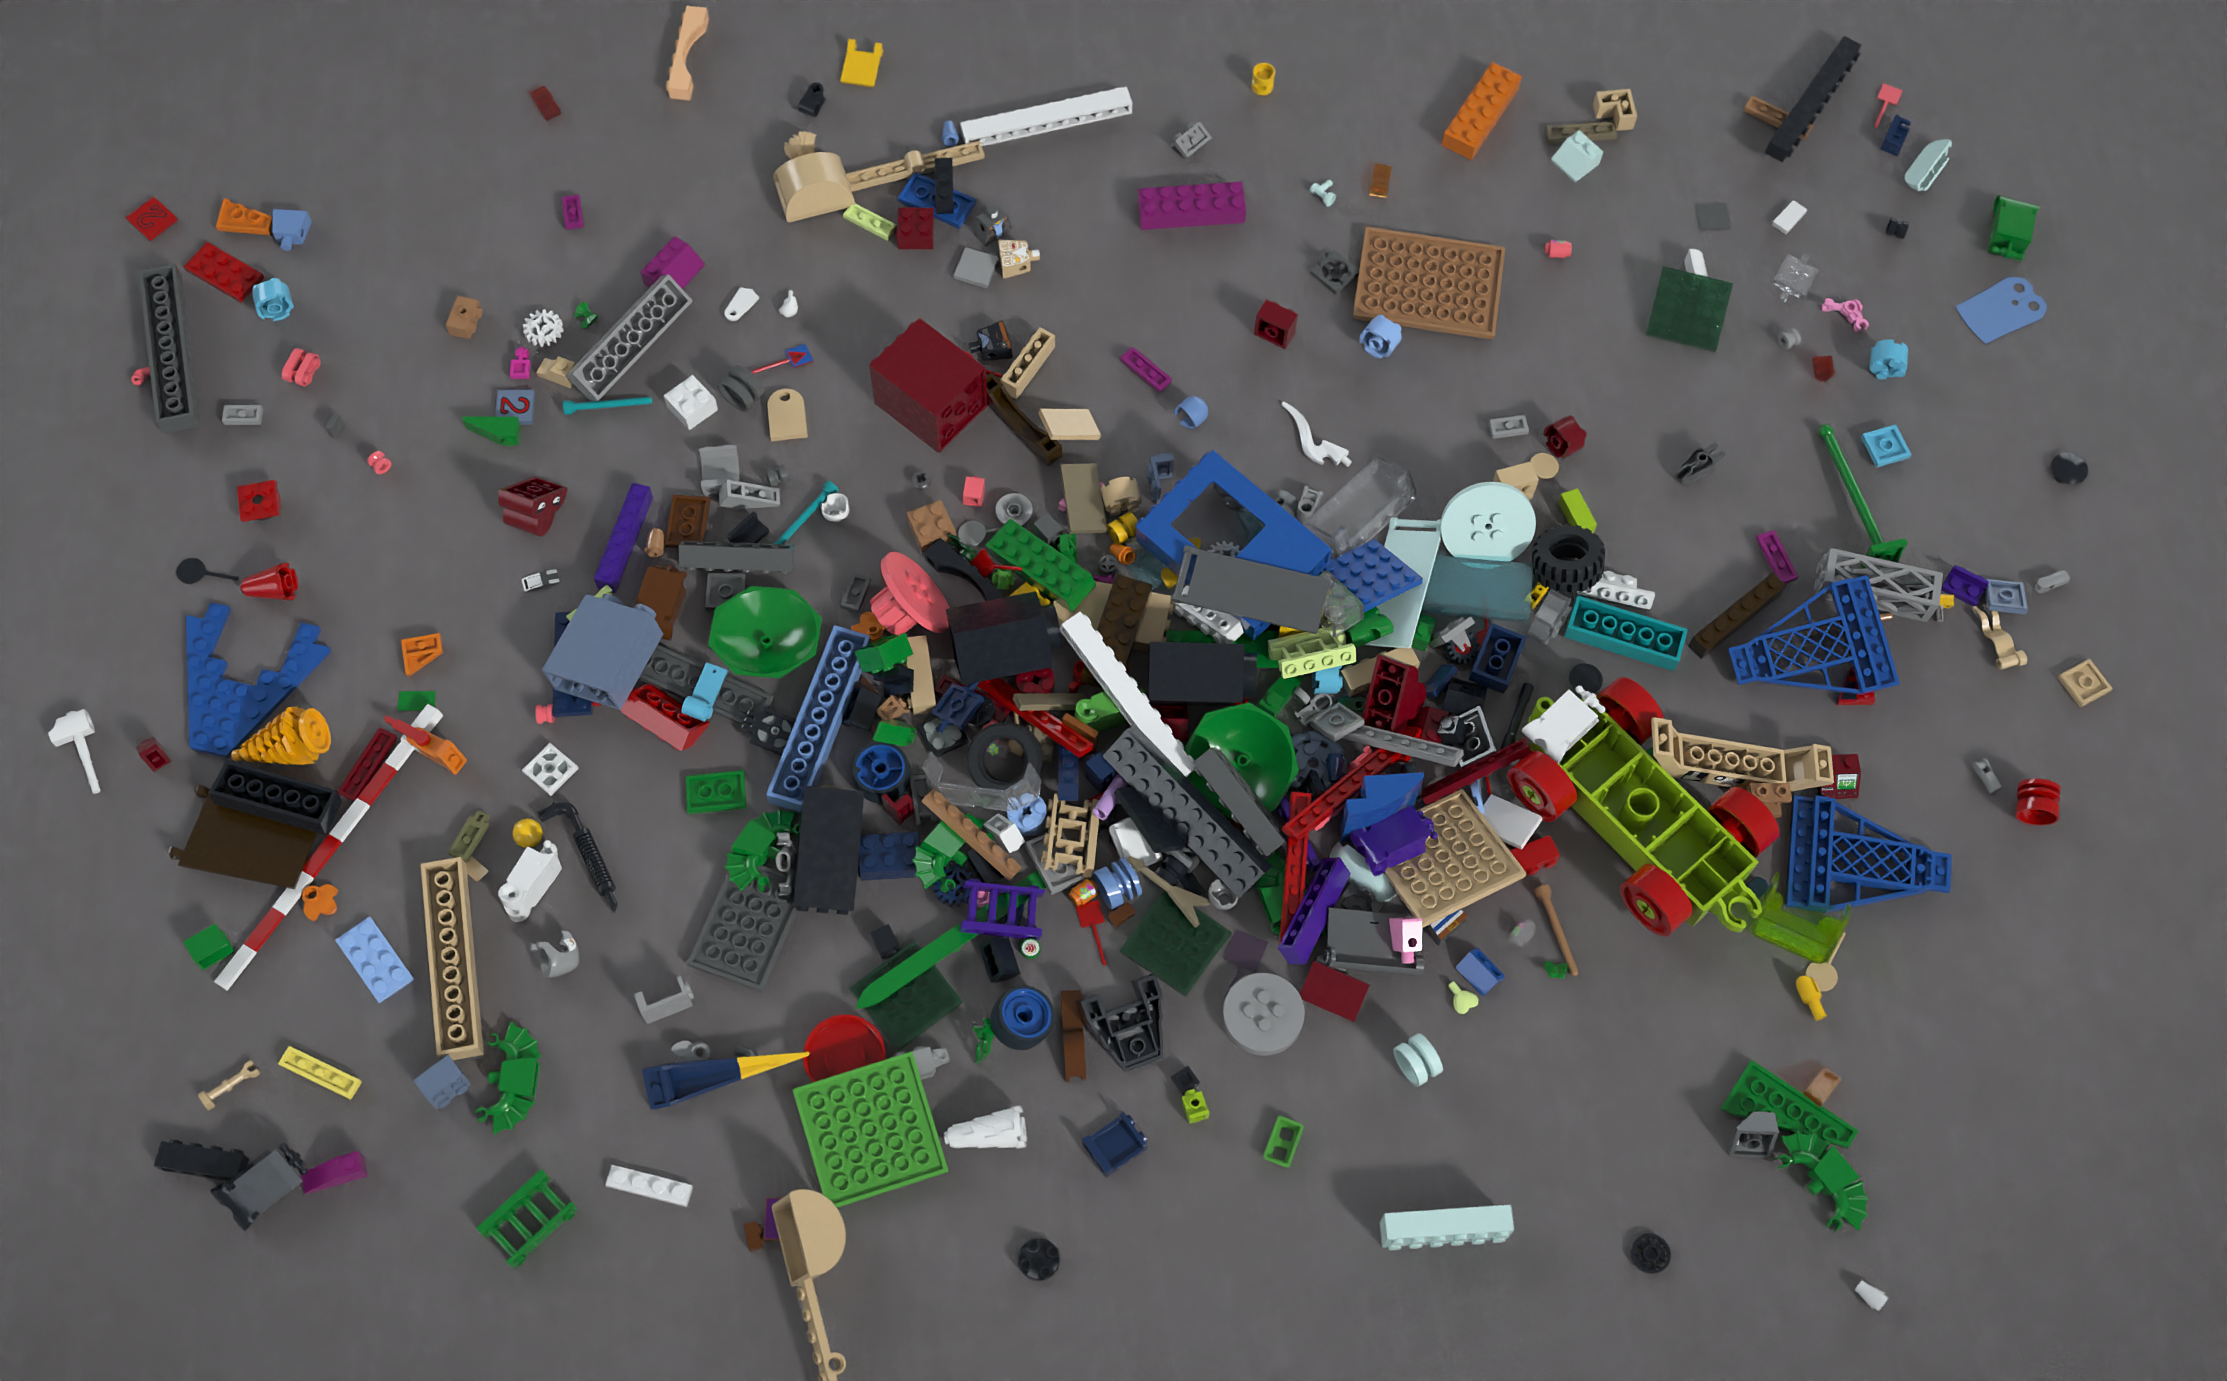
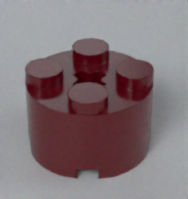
(1565, 437)
(1043, 678)

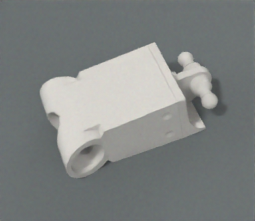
(1564, 723)
(529, 881)

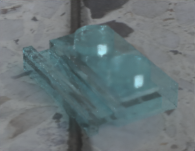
(1147, 569)

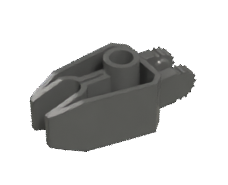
(1699, 463)

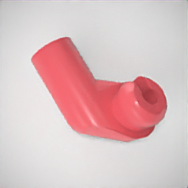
(140, 375)

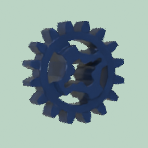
(953, 897)

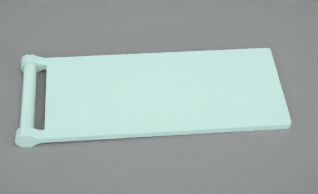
(1419, 552)

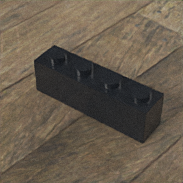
(200, 1161)

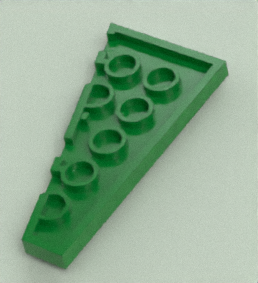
(1763, 1091)

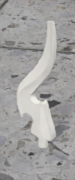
(1313, 452)

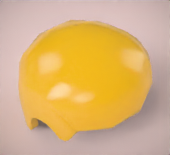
(527, 833)

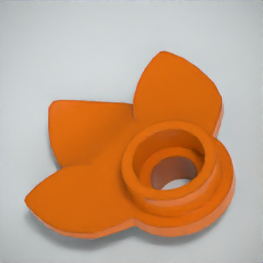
(869, 626)
(321, 903)

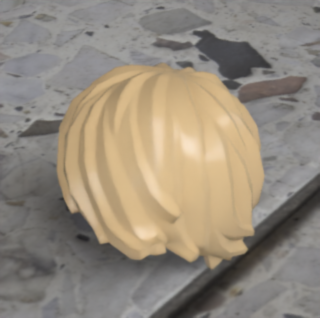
(800, 144)

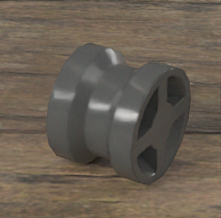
(1107, 561)

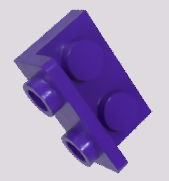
(1964, 585)

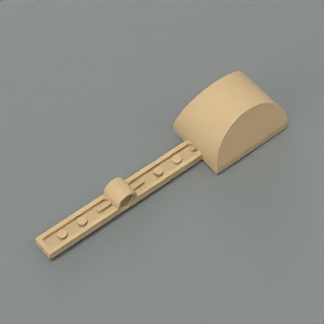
(819, 184)
(811, 1244)

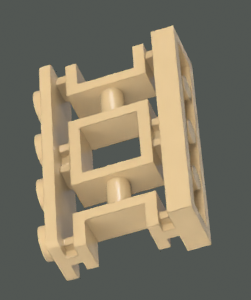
(1086, 837)

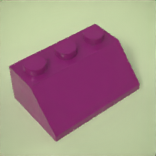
(673, 259)

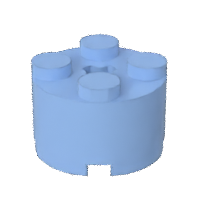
(1381, 337)
(1032, 823)

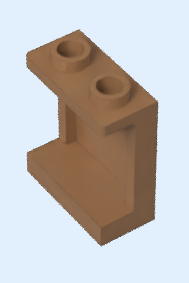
(1772, 795)

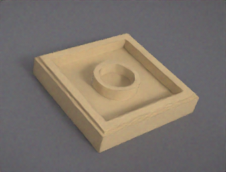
(2084, 683)

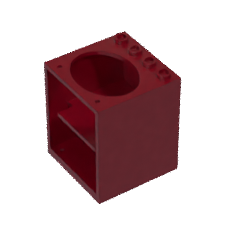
(928, 384)

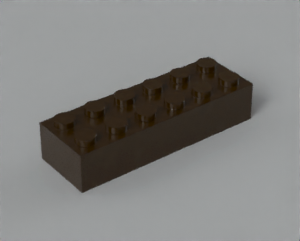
(1121, 620)

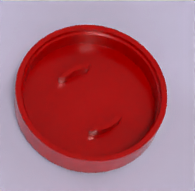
(842, 1046)

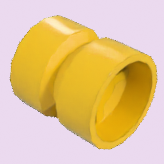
(1263, 79)
(1122, 529)

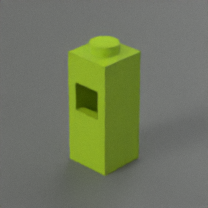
(1576, 510)

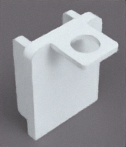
(1131, 842)

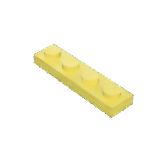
(319, 1072)

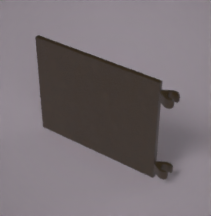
(244, 846)

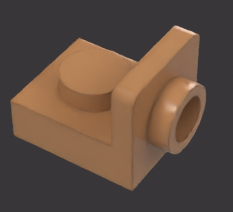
(893, 708)

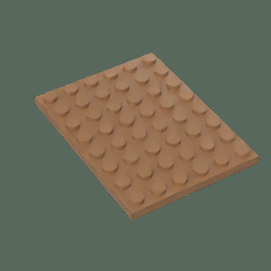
(1429, 282)

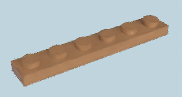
(971, 834)

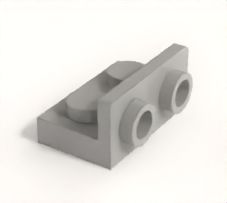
(1191, 140)

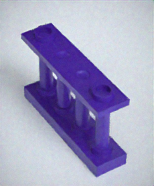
(990, 926)

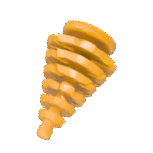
(290, 738)

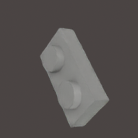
(242, 415)
(1508, 426)

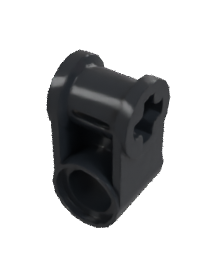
(812, 100)

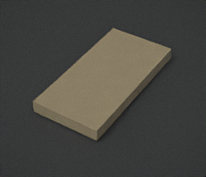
(1083, 498)

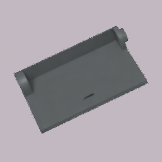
(1362, 944)

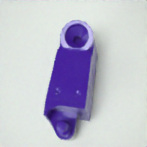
(1393, 839)

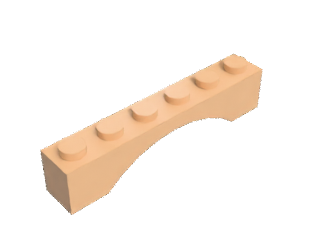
(693, 26)

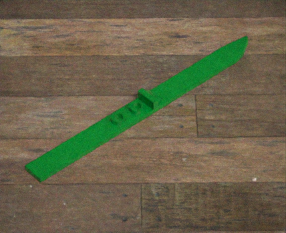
(937, 950)

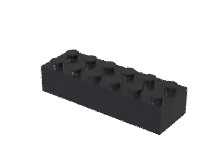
(275, 797)

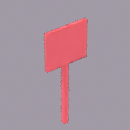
(1887, 94)

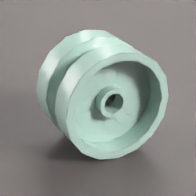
(1418, 1060)

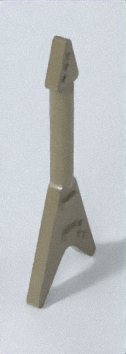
(1184, 899)

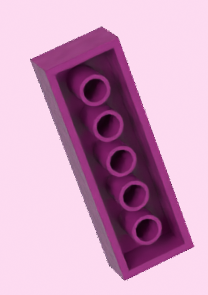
(1191, 205)

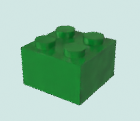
(884, 653)

